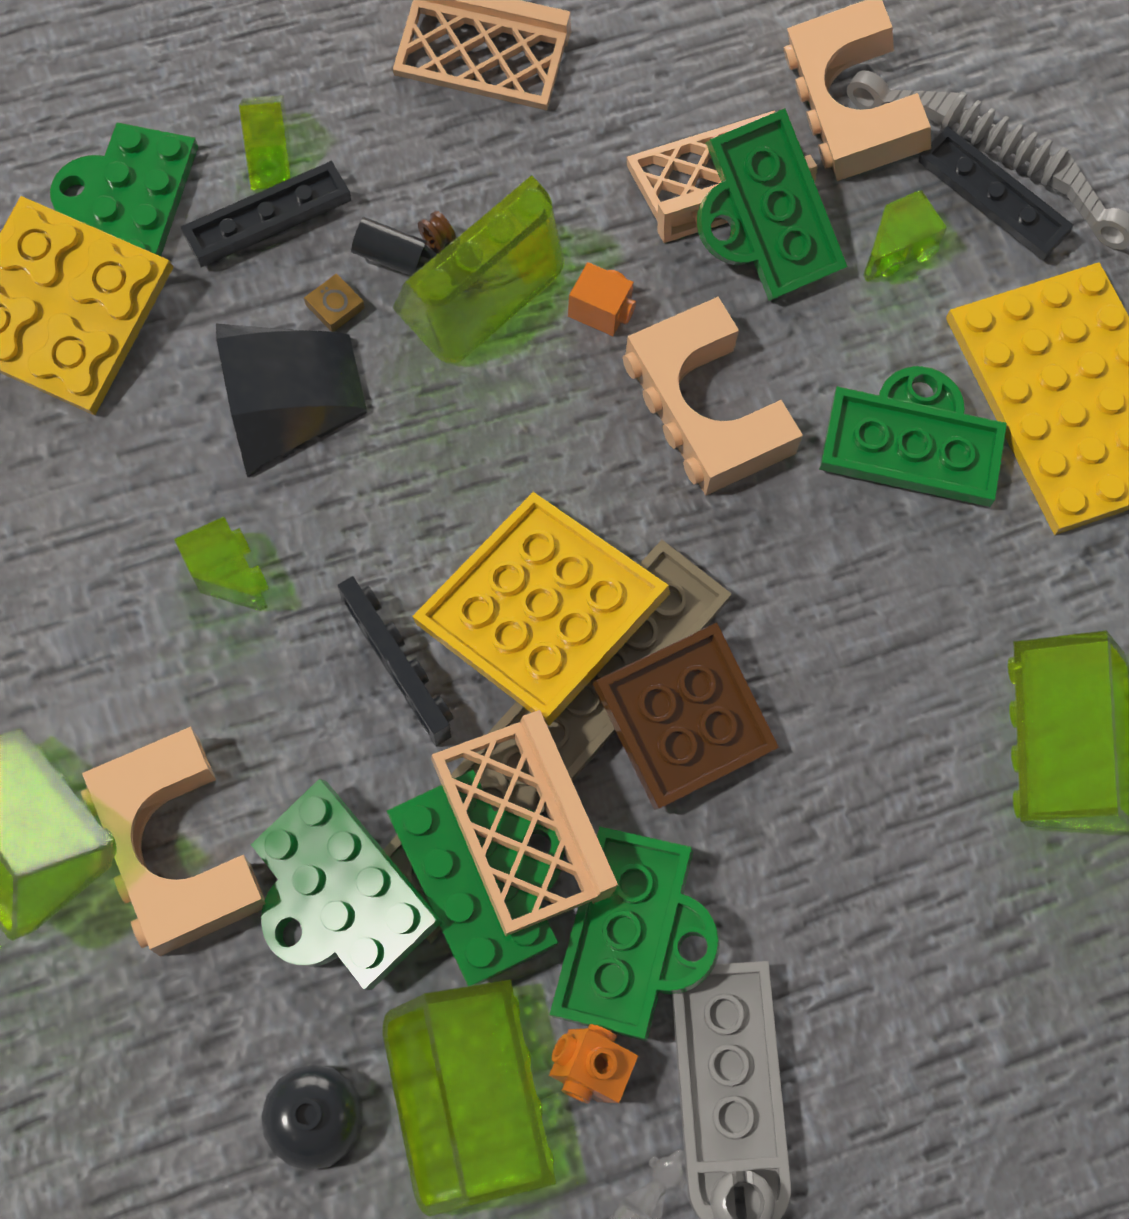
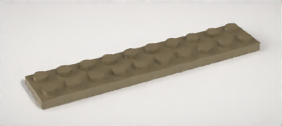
(585, 723)

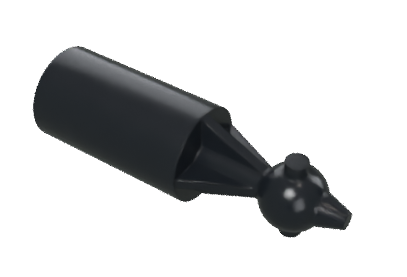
(390, 247)

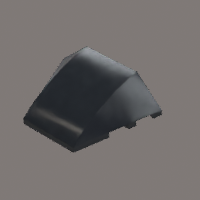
(286, 387)

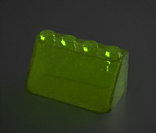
(484, 275)
(1071, 732)
(46, 839)
(466, 1097)

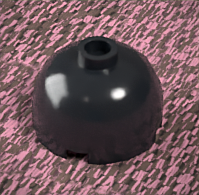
(312, 1117)

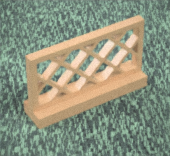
(498, 16)
(679, 215)
(565, 816)

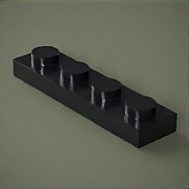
(996, 193)
(266, 213)
(406, 674)

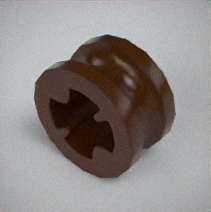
(436, 231)

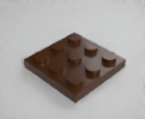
(685, 716)

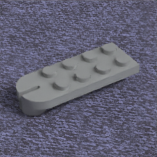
(731, 1094)

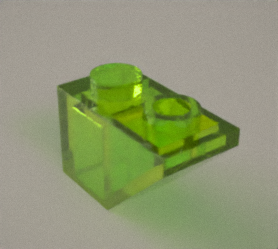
(266, 140)
(905, 233)
(219, 565)

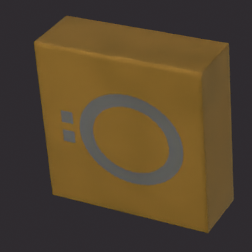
(334, 302)

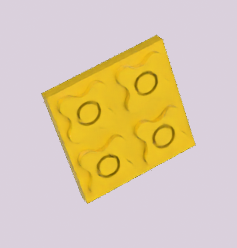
(71, 303)
(541, 607)

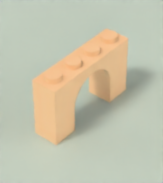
(853, 137)
(712, 449)
(124, 798)

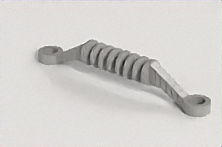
(1059, 169)

